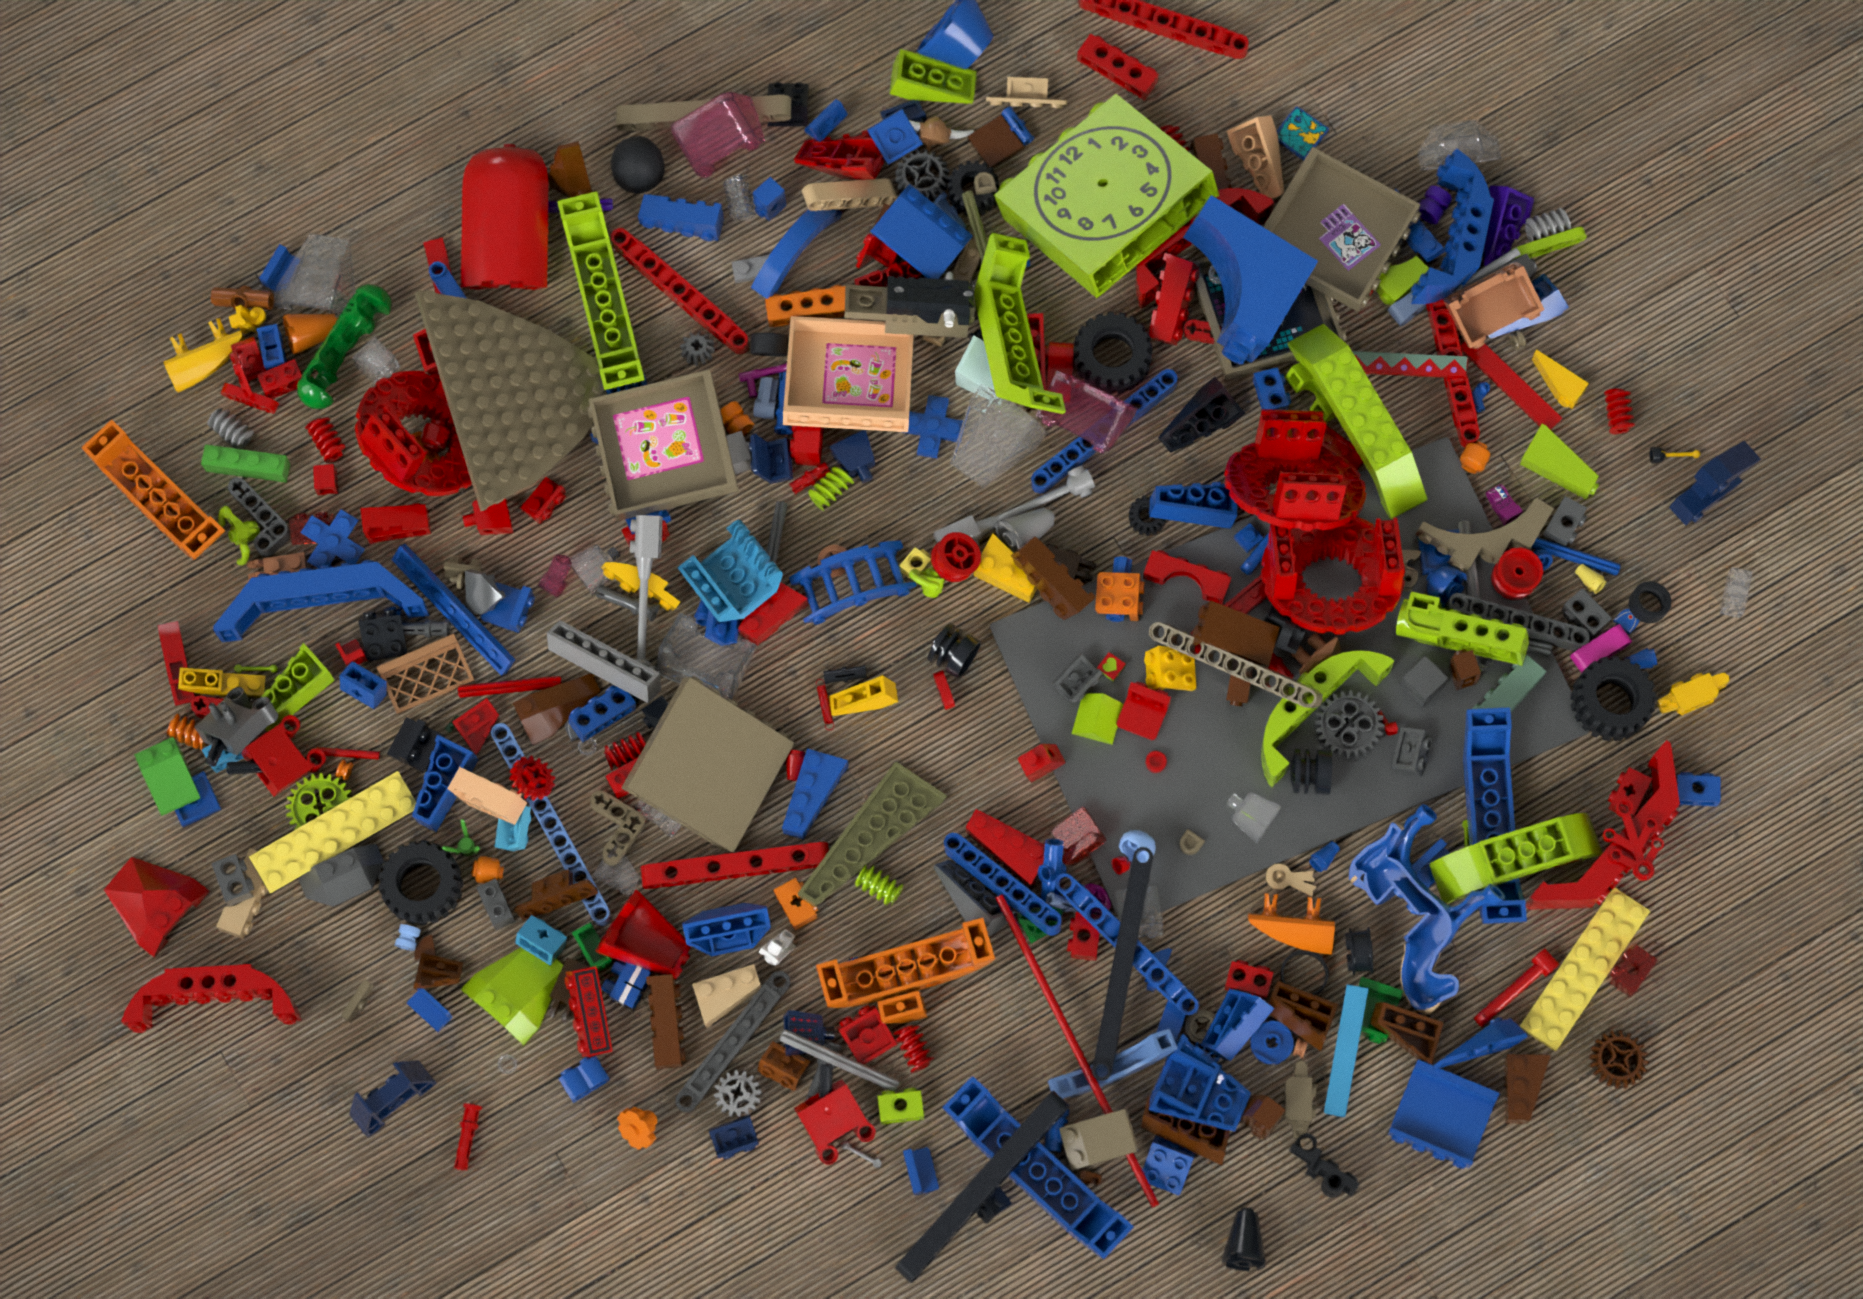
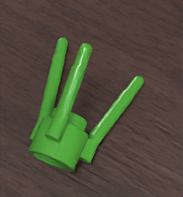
(466, 845)

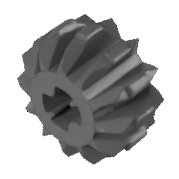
(693, 342)

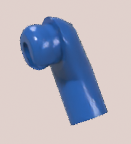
(1478, 394)

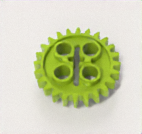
(301, 812)

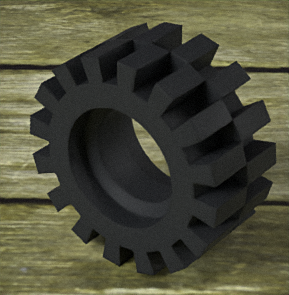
(1138, 524)

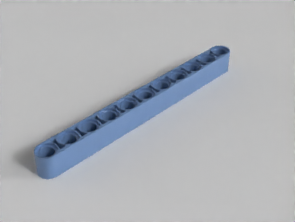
(556, 832)

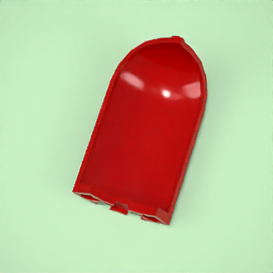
(505, 220)

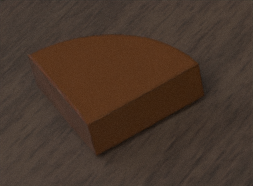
(426, 946)
(1091, 1178)

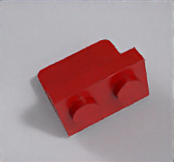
(875, 249)
(247, 362)
(1143, 710)

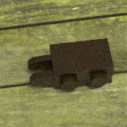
(1072, 561)
(560, 993)

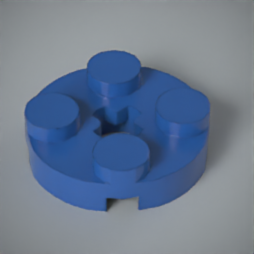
(1273, 1055)

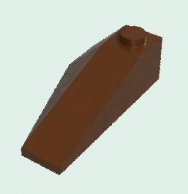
(550, 708)

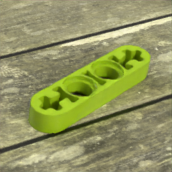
(1552, 243)

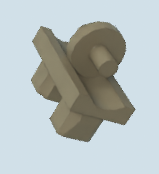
(456, 570)

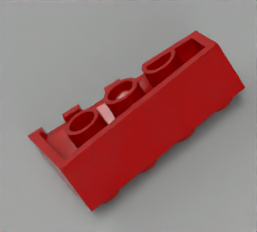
(1173, 299)

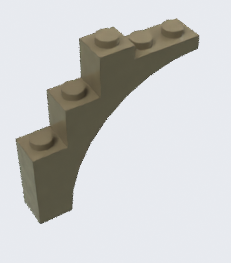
(1491, 544)

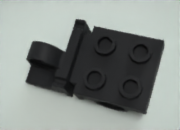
(1291, 634)
(1325, 1169)

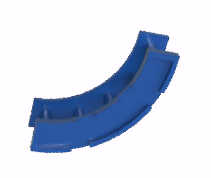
(846, 560)

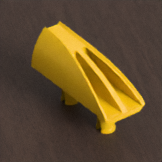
(197, 364)

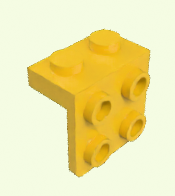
(1169, 669)

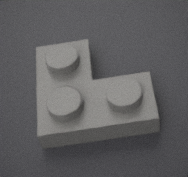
(748, 269)

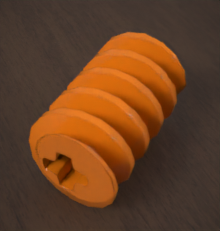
(185, 732)

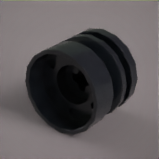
(957, 652)
(1312, 771)

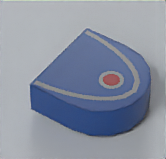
(1626, 620)

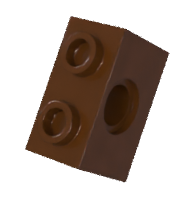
(1464, 669)

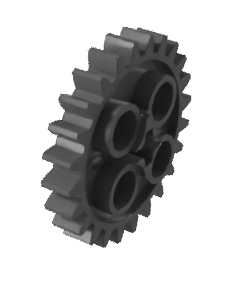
(1335, 711)

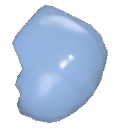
(1133, 840)

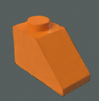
(903, 1008)

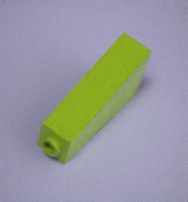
(1559, 464)

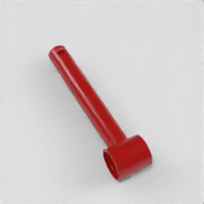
(1543, 964)

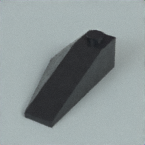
(1204, 413)

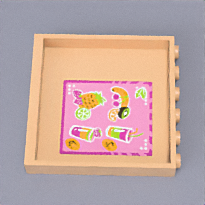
(847, 375)

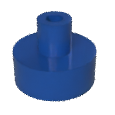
(1544, 557)

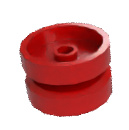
(1517, 573)

